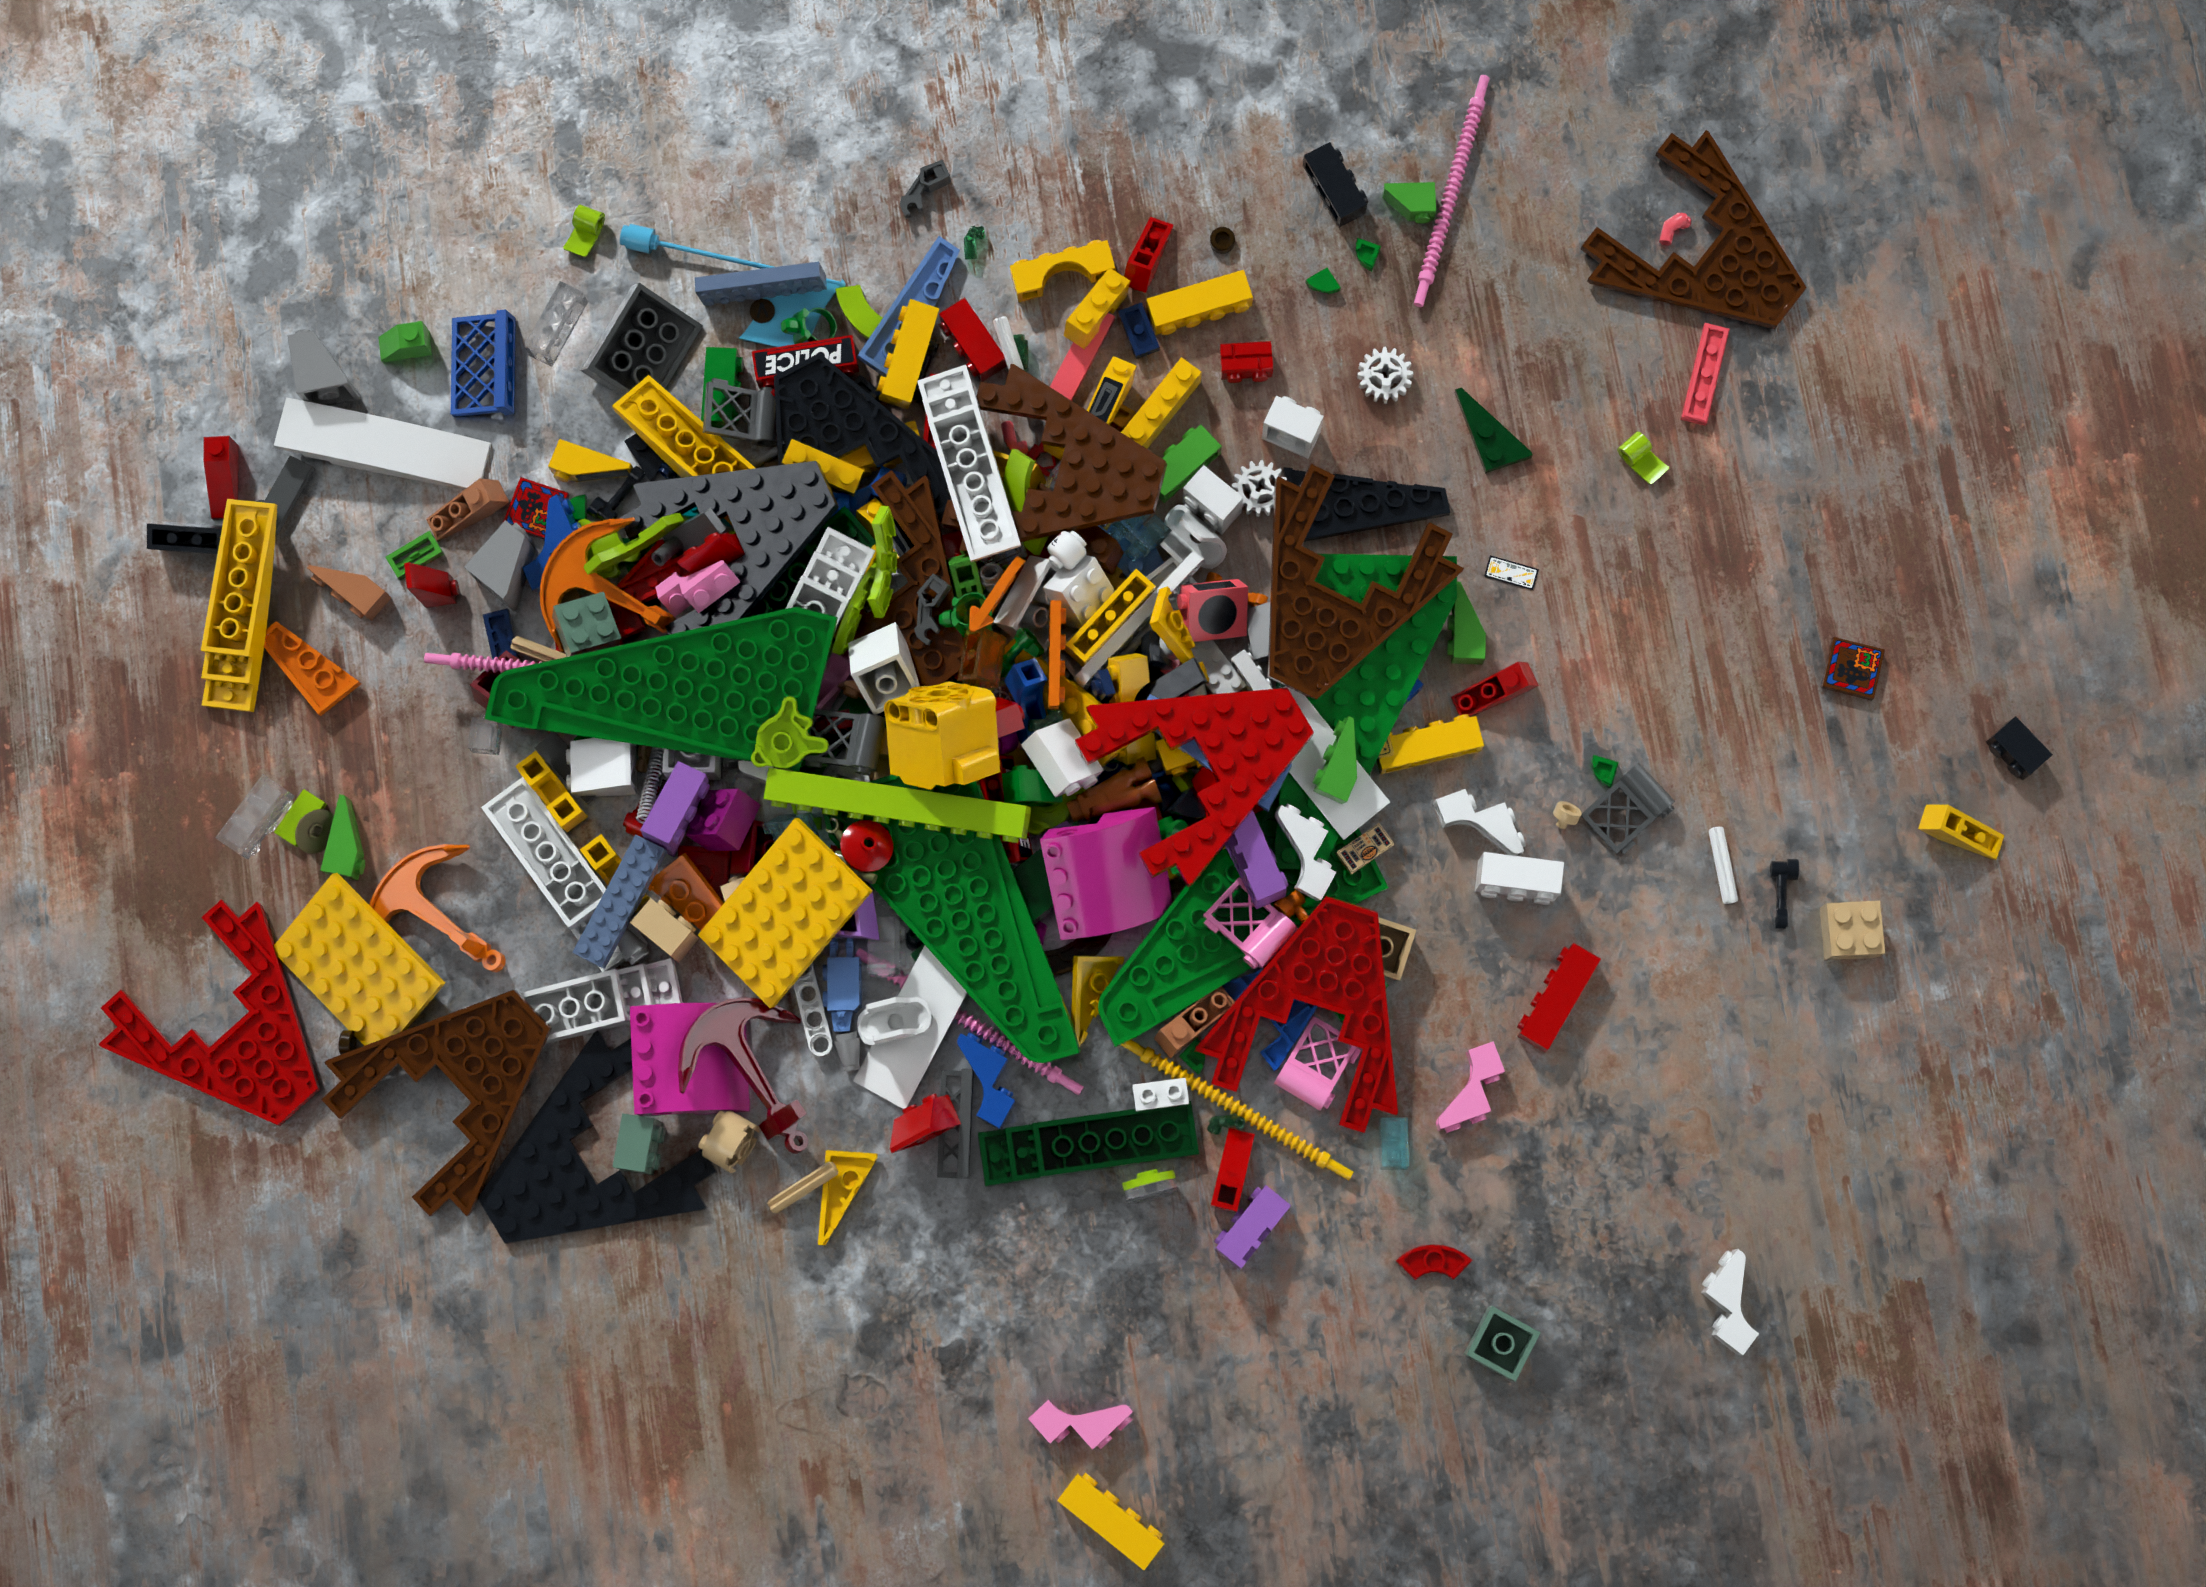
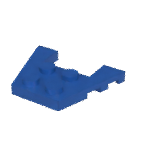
(1297, 1021)

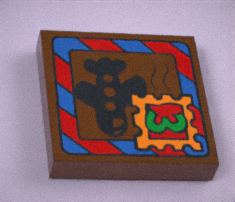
(1852, 668)

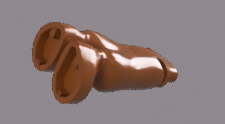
(1116, 793)

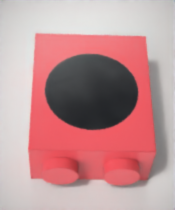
(1214, 609)

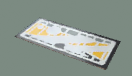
(1511, 572)

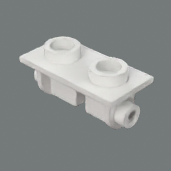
(1160, 1094)

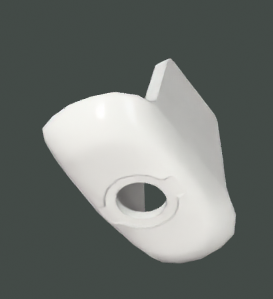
(1179, 541)
(874, 1024)

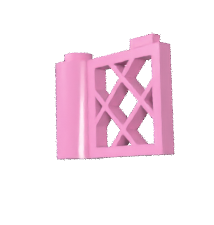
(1264, 940)
(1306, 1082)

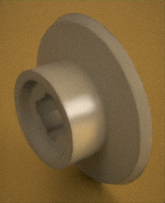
(317, 840)

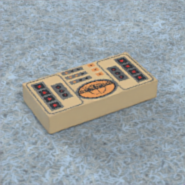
(1364, 849)

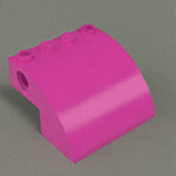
(1099, 876)
(655, 1047)

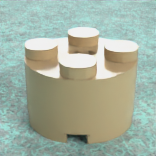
(729, 1140)

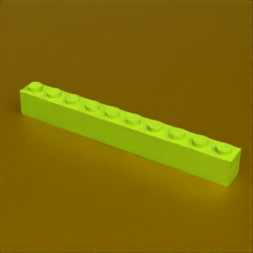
(897, 803)

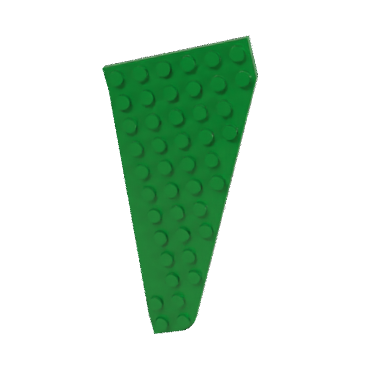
(1375, 686)
(679, 690)
(975, 921)
(1187, 960)

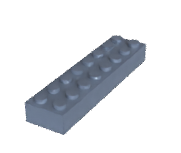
(760, 283)
(620, 901)

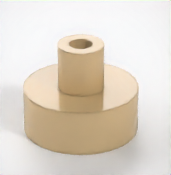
(1566, 814)

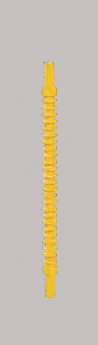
(1322, 1159)

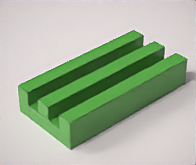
(414, 556)

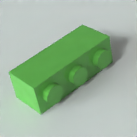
(1186, 459)

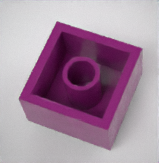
(723, 820)

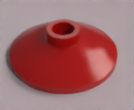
(863, 857)

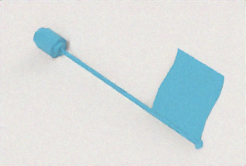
(769, 333)

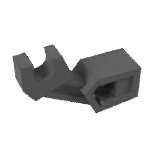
(914, 194)
(924, 619)

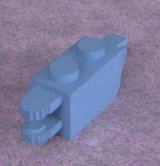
(843, 986)

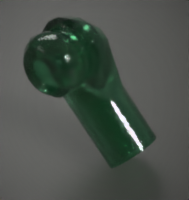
(973, 234)
(1053, 717)
(1226, 1121)

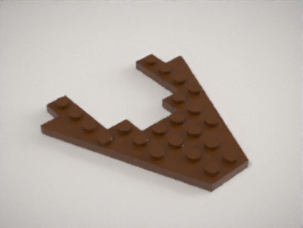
(1738, 276)
(1101, 469)
(918, 518)
(1318, 631)
(488, 1057)

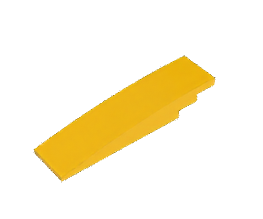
(676, 432)
(239, 606)

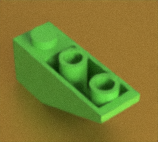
(1468, 635)
(1340, 768)

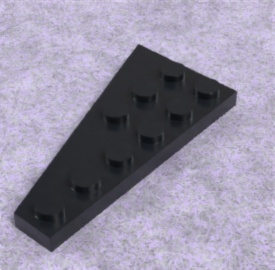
(1367, 504)

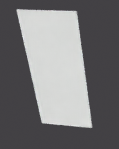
(1365, 797)
(898, 1065)

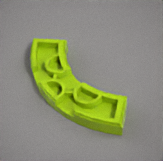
(857, 310)
(1016, 484)
(646, 538)
(886, 562)
(852, 614)

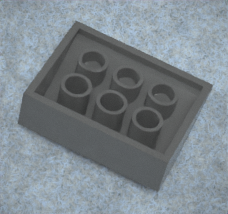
(641, 341)

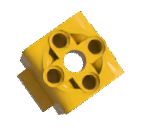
(942, 735)

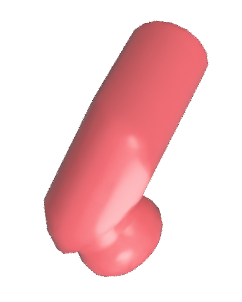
(1672, 224)
(1010, 437)

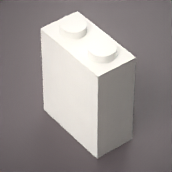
(1060, 760)

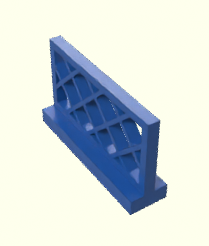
(503, 364)

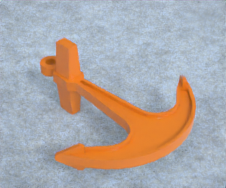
(566, 572)
(980, 617)
(402, 892)

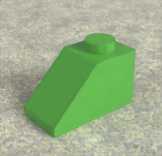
(1412, 200)
(405, 342)

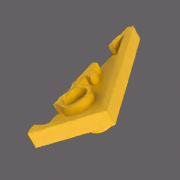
(1172, 629)
(1089, 981)
(841, 1189)

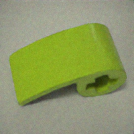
(587, 228)
(1638, 456)

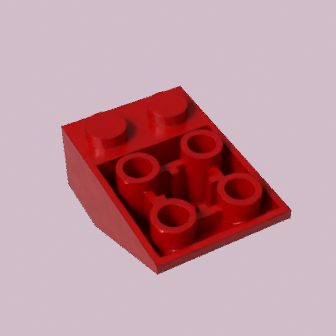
(716, 548)

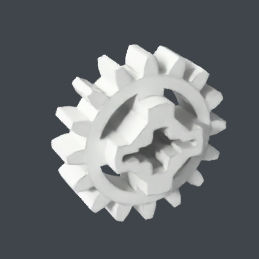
(1394, 374)
(1250, 484)

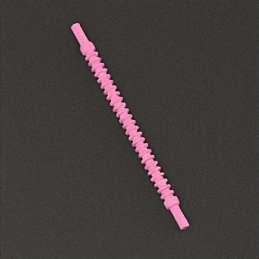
(1426, 276)
(457, 661)
(1053, 1074)

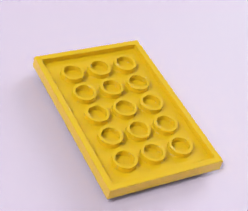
(784, 912)
(357, 963)

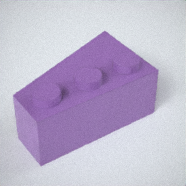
(675, 807)
(1256, 863)
(862, 923)
(1251, 1226)

